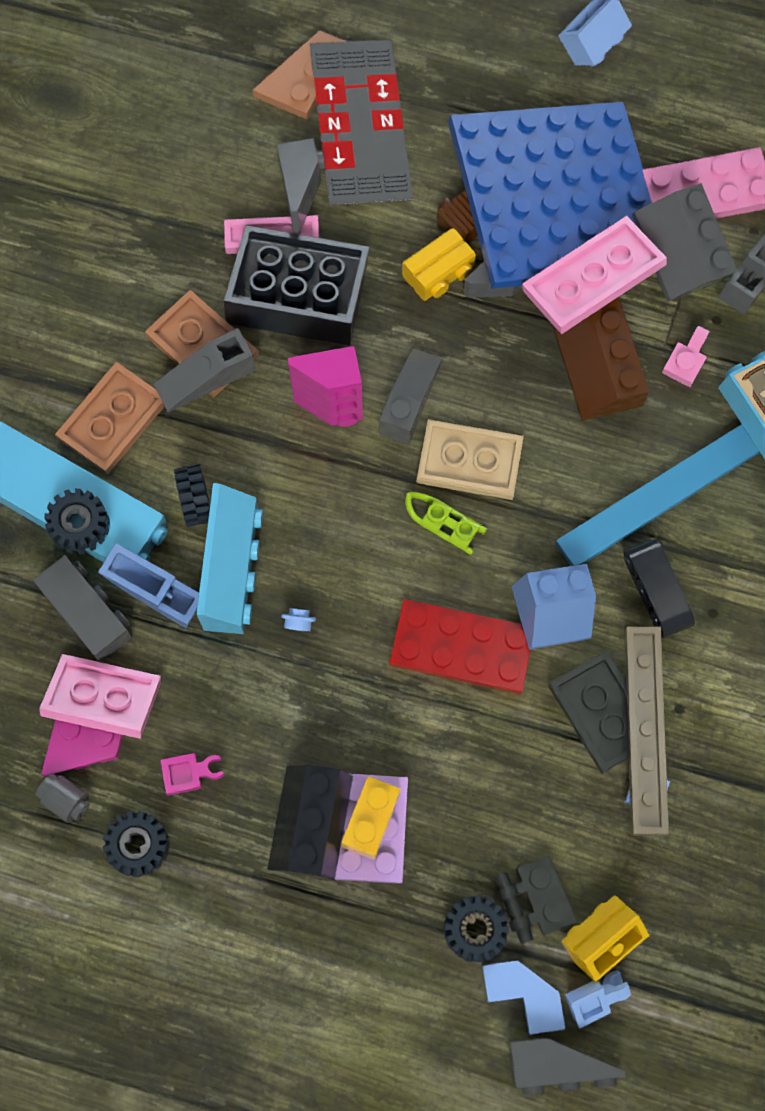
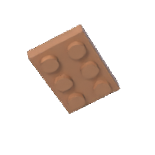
(188, 328)
(111, 418)

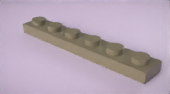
(646, 732)

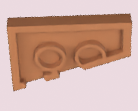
(292, 83)

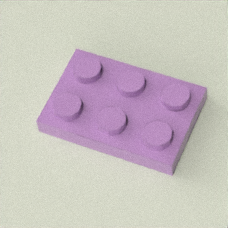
(390, 857)

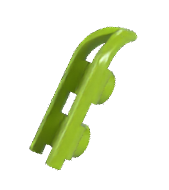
(439, 514)

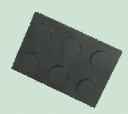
(596, 708)

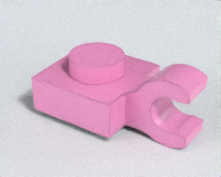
(686, 360)

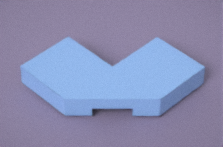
(540, 999)

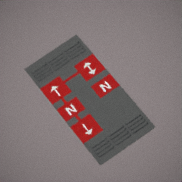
(360, 122)

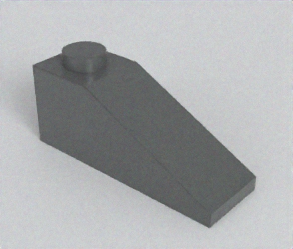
(300, 177)
(409, 396)

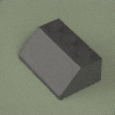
(689, 238)

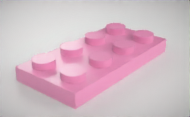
(730, 181)
(594, 274)

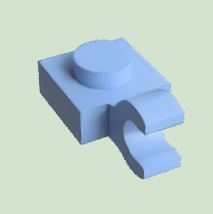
(593, 999)

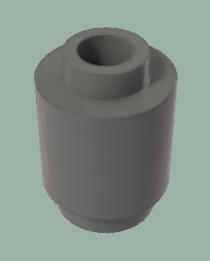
(63, 798)

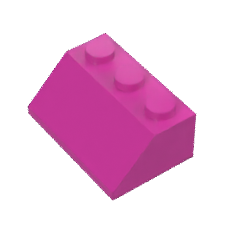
(328, 385)

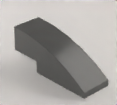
(748, 282)

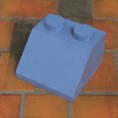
(556, 605)

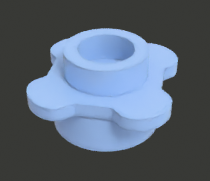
(298, 619)

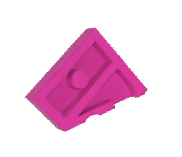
(79, 747)

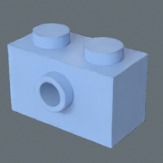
(595, 31)

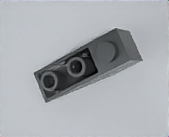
(206, 370)
(549, 1063)

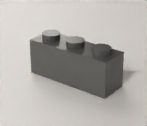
(84, 607)

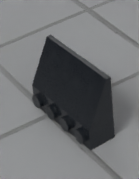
(296, 285)

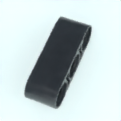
(658, 587)

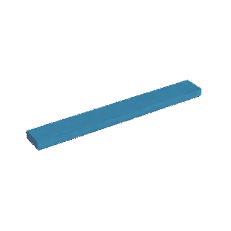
(657, 497)

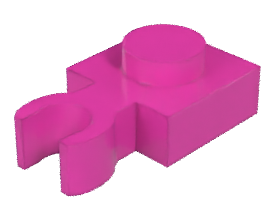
(184, 773)

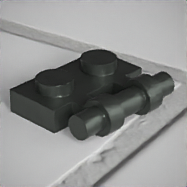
(545, 897)

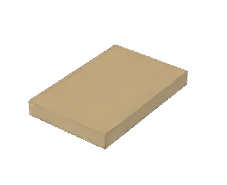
(470, 459)

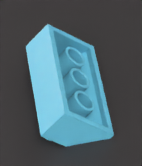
(228, 561)

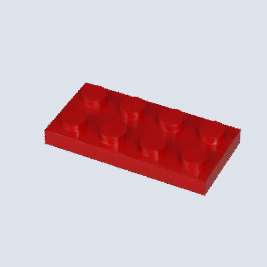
(461, 646)

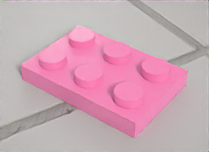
(100, 696)

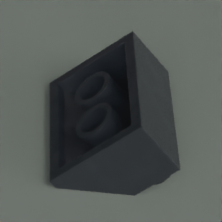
(310, 821)

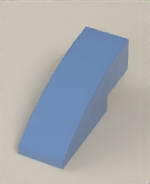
(150, 585)

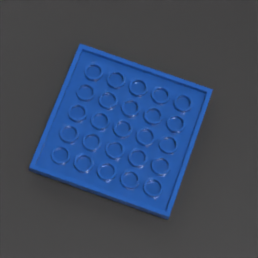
(546, 182)

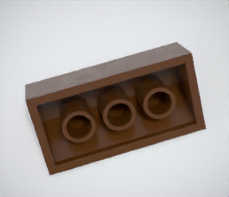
(603, 363)

